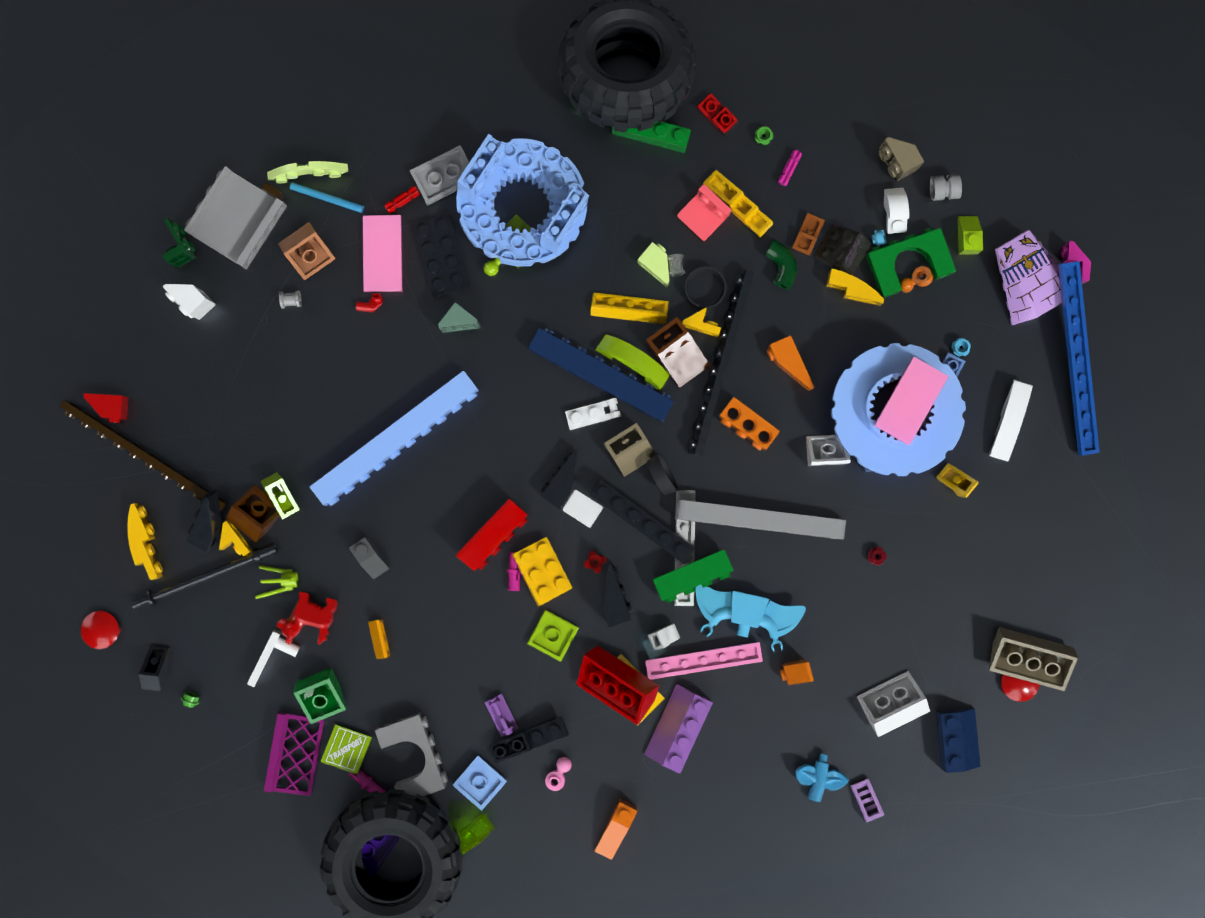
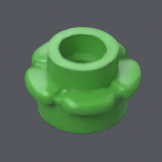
(764, 140)
(190, 699)

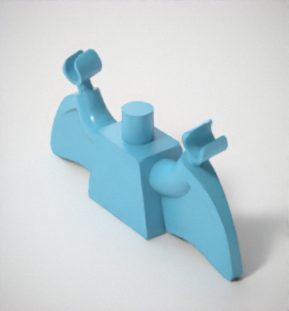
(748, 612)

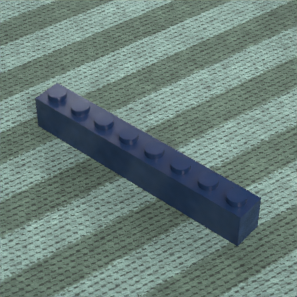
(601, 375)

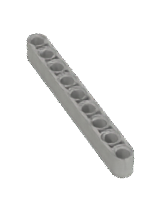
(760, 519)

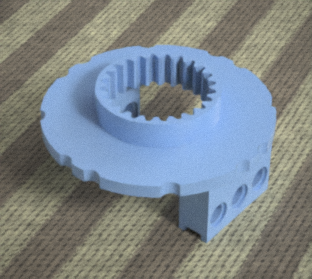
(533, 161)
(857, 429)

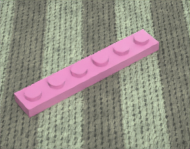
(704, 660)

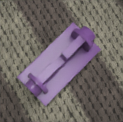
(501, 715)

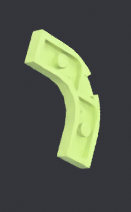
(317, 168)

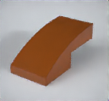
(808, 234)

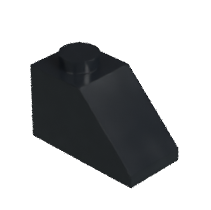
(154, 668)

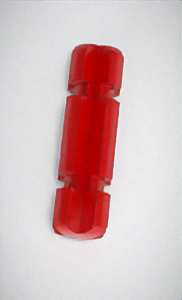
(401, 199)

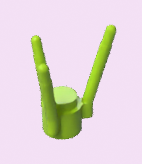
(288, 580)

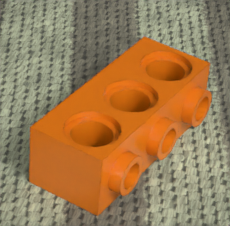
(758, 422)

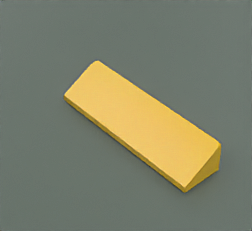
(629, 308)

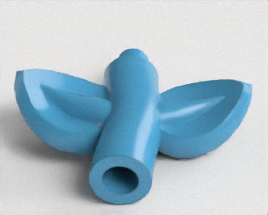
(820, 778)

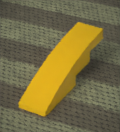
(739, 204)

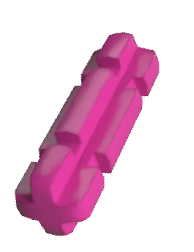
(789, 167)

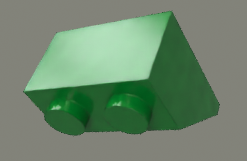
(320, 695)

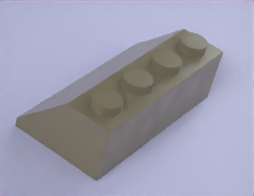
(1032, 659)

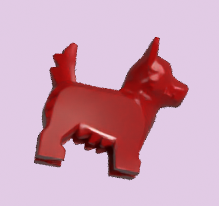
(310, 615)

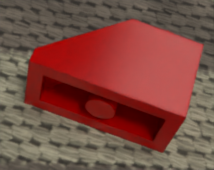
(109, 406)

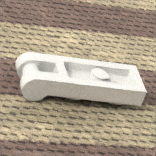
(592, 414)

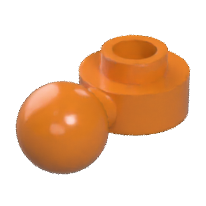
(908, 283)

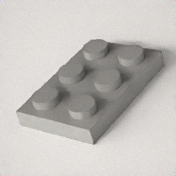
(440, 175)

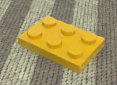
(542, 571)

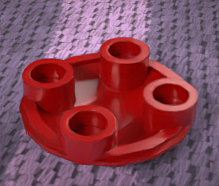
(100, 629)
(1018, 689)

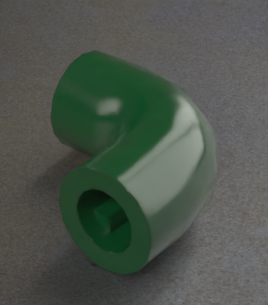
(786, 264)

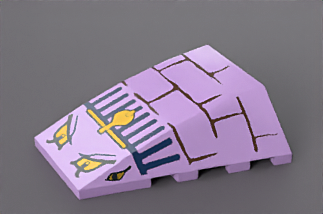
(1028, 277)

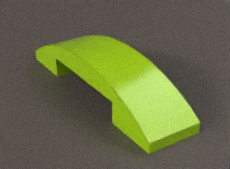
(634, 359)

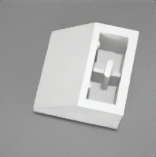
(191, 299)

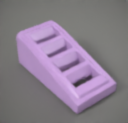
(879, 813)

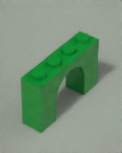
(930, 245)

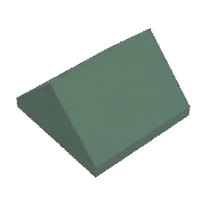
(458, 320)

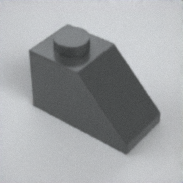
(369, 557)

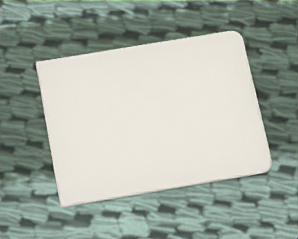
(582, 508)

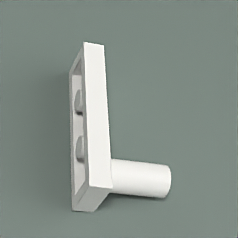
(274, 642)

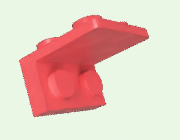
(704, 213)

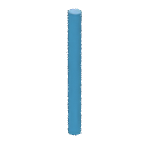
(326, 197)

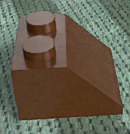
(253, 513)

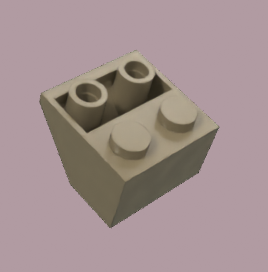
(900, 157)
(630, 449)

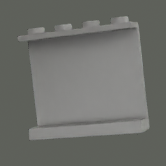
(235, 217)

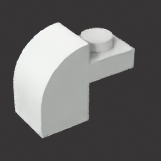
(897, 210)

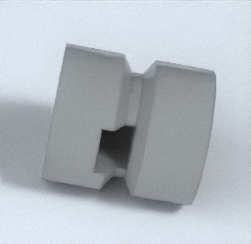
(945, 187)

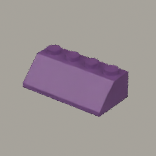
(678, 728)

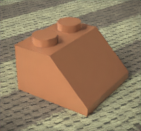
(306, 251)

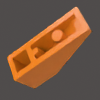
(789, 360)
(616, 828)

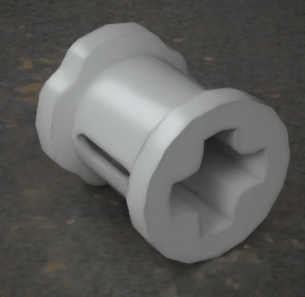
(290, 299)

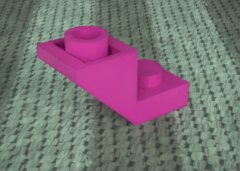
(1072, 253)

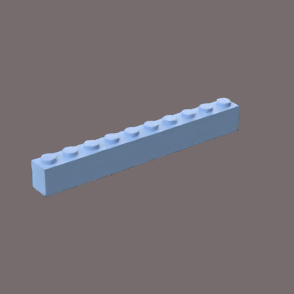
(394, 438)

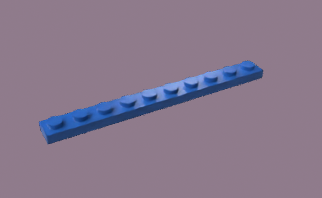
(1078, 358)

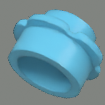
(879, 238)
(961, 342)

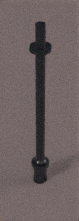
(257, 555)

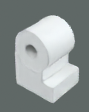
(665, 636)

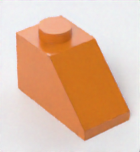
(796, 672)

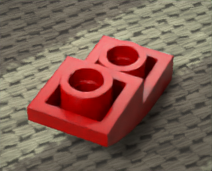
(716, 113)

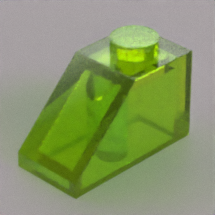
(474, 833)

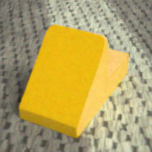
(696, 323)
(957, 480)
(232, 535)

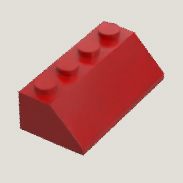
(492, 534)
(617, 684)

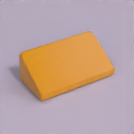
(379, 639)

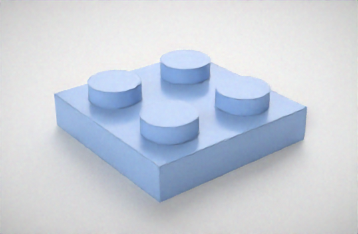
(480, 782)

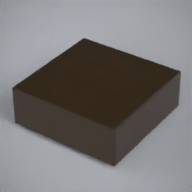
(276, 193)

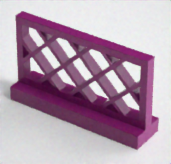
(277, 750)

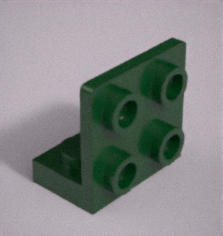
(180, 254)

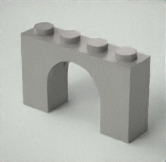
(415, 730)

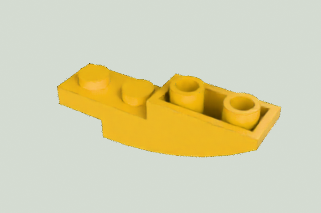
(138, 535)

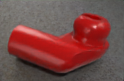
(370, 306)

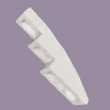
(1011, 420)

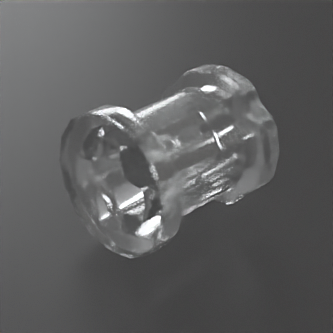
(676, 265)

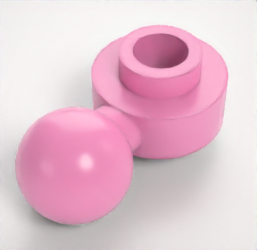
(563, 765)

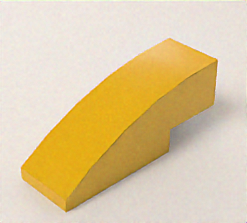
(853, 287)

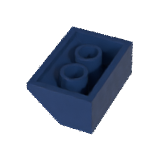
(958, 740)

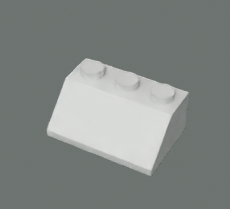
(893, 703)

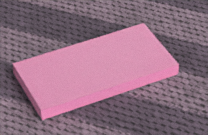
(382, 253)
(911, 400)

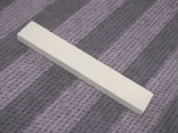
(686, 530)

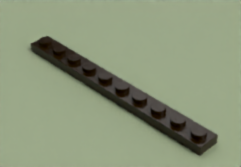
(137, 452)

